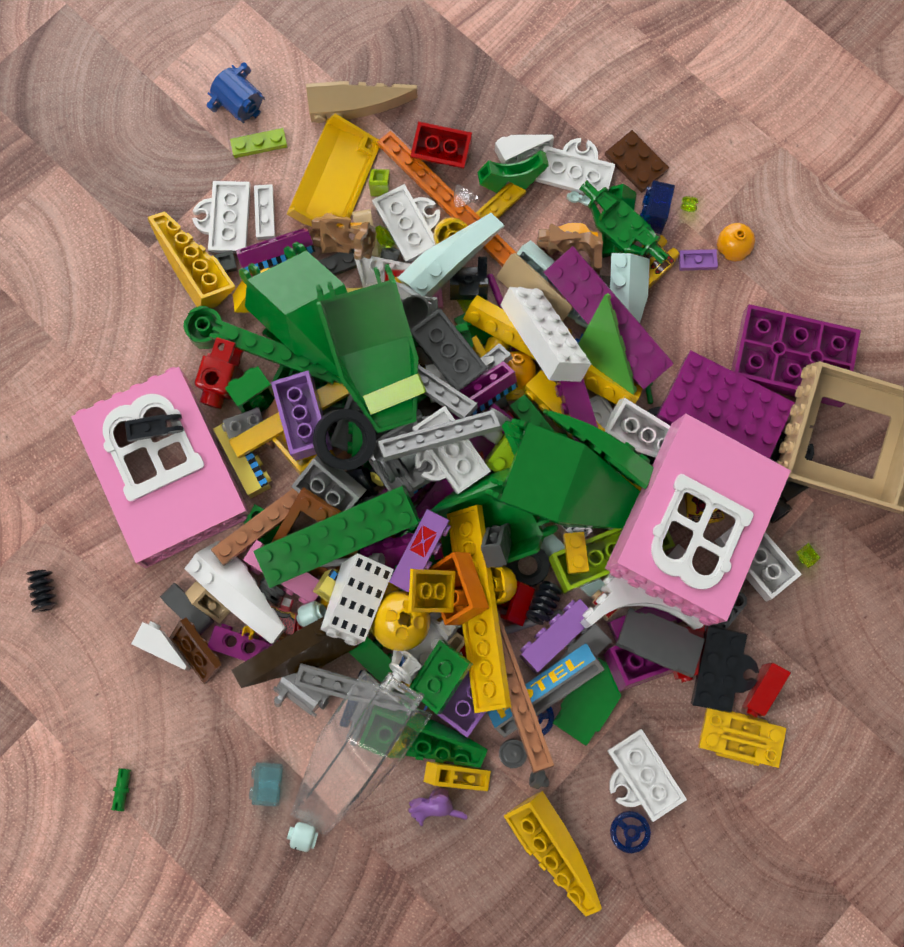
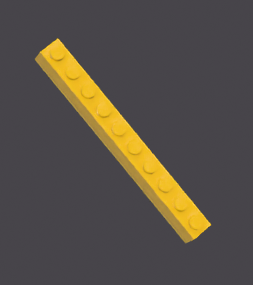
(496, 323)

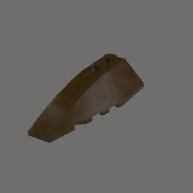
(283, 658)

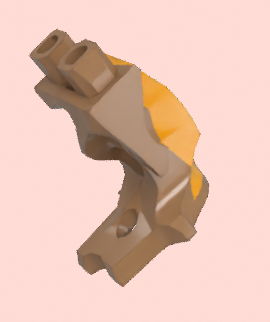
(333, 234)
(574, 235)

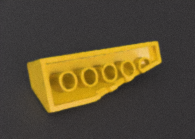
(195, 268)
(548, 839)

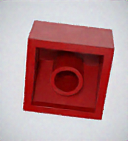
(516, 608)

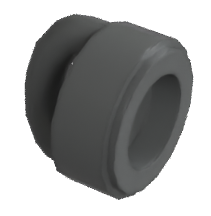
(390, 253)
(538, 780)

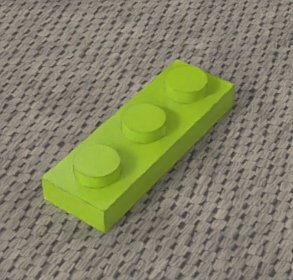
(258, 143)

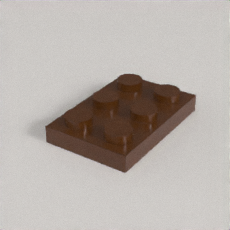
(636, 161)
(195, 650)

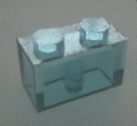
(266, 784)

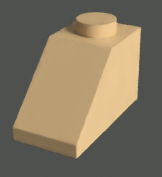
(206, 602)

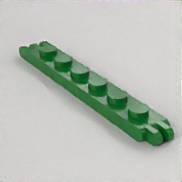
(271, 351)

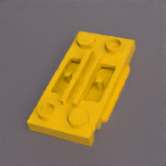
(742, 738)

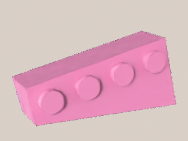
(301, 585)

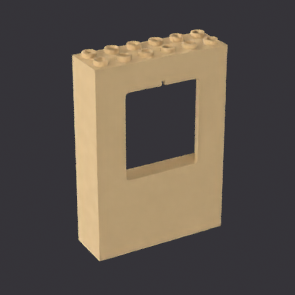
(829, 381)

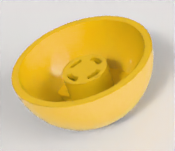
(392, 627)

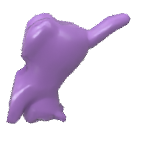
(436, 805)

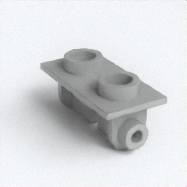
(240, 423)

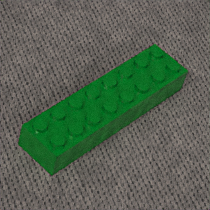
(337, 536)

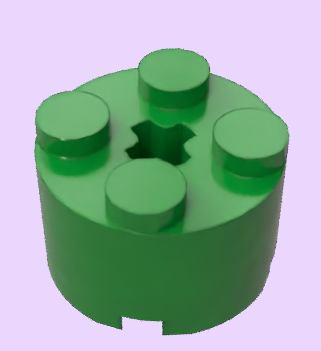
(195, 323)

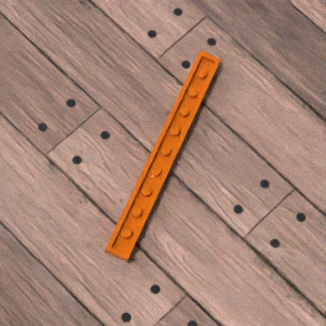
(439, 191)

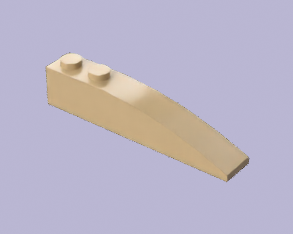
(355, 100)

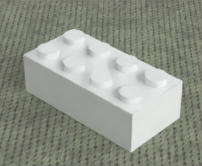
(769, 569)

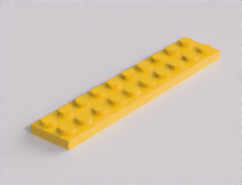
(482, 632)

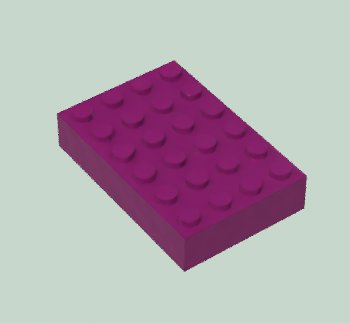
(778, 346)
(726, 403)

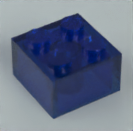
(657, 205)

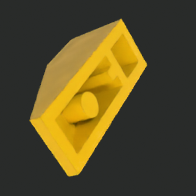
(456, 776)

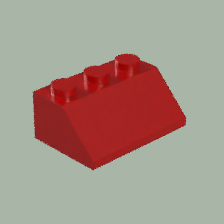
(441, 145)

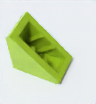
(379, 182)

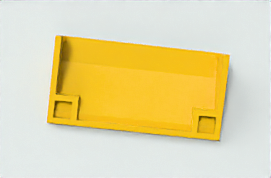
(334, 172)

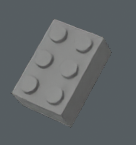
(330, 484)

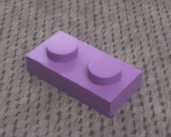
(698, 260)

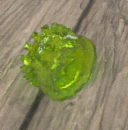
(689, 204)

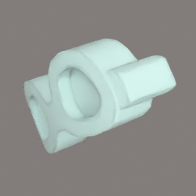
(574, 197)

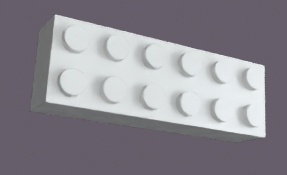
(545, 334)

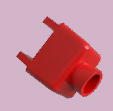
(218, 366)

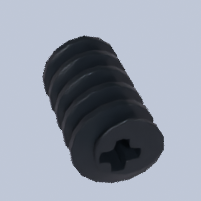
(41, 589)
(543, 602)

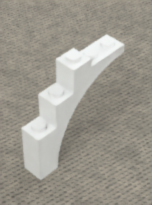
(621, 594)

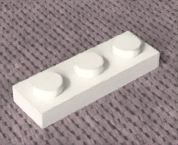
(264, 211)

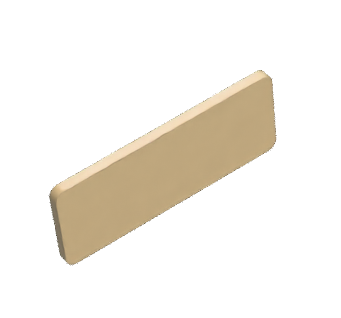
(520, 274)

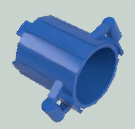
(235, 93)

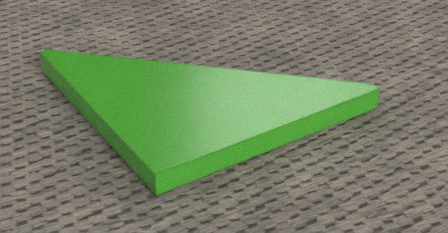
(606, 347)

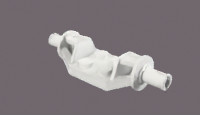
(417, 656)

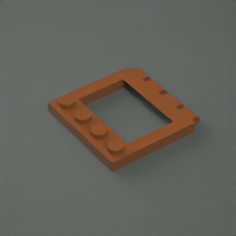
(316, 509)

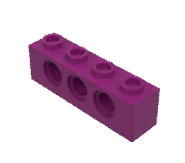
(219, 643)

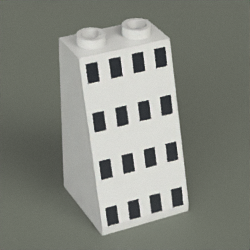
(355, 599)

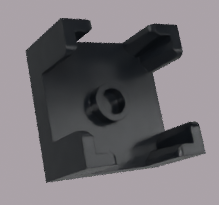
(470, 282)

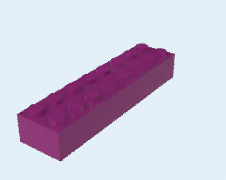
(585, 291)

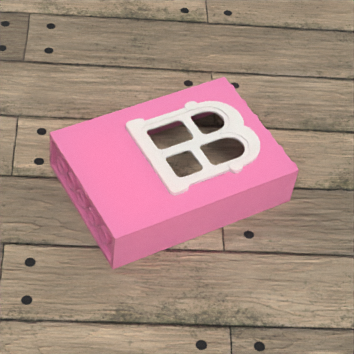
(726, 478)
(179, 503)

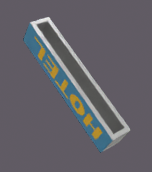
(552, 685)

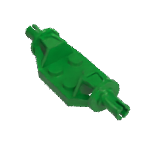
(622, 224)

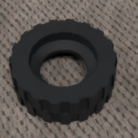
(538, 576)

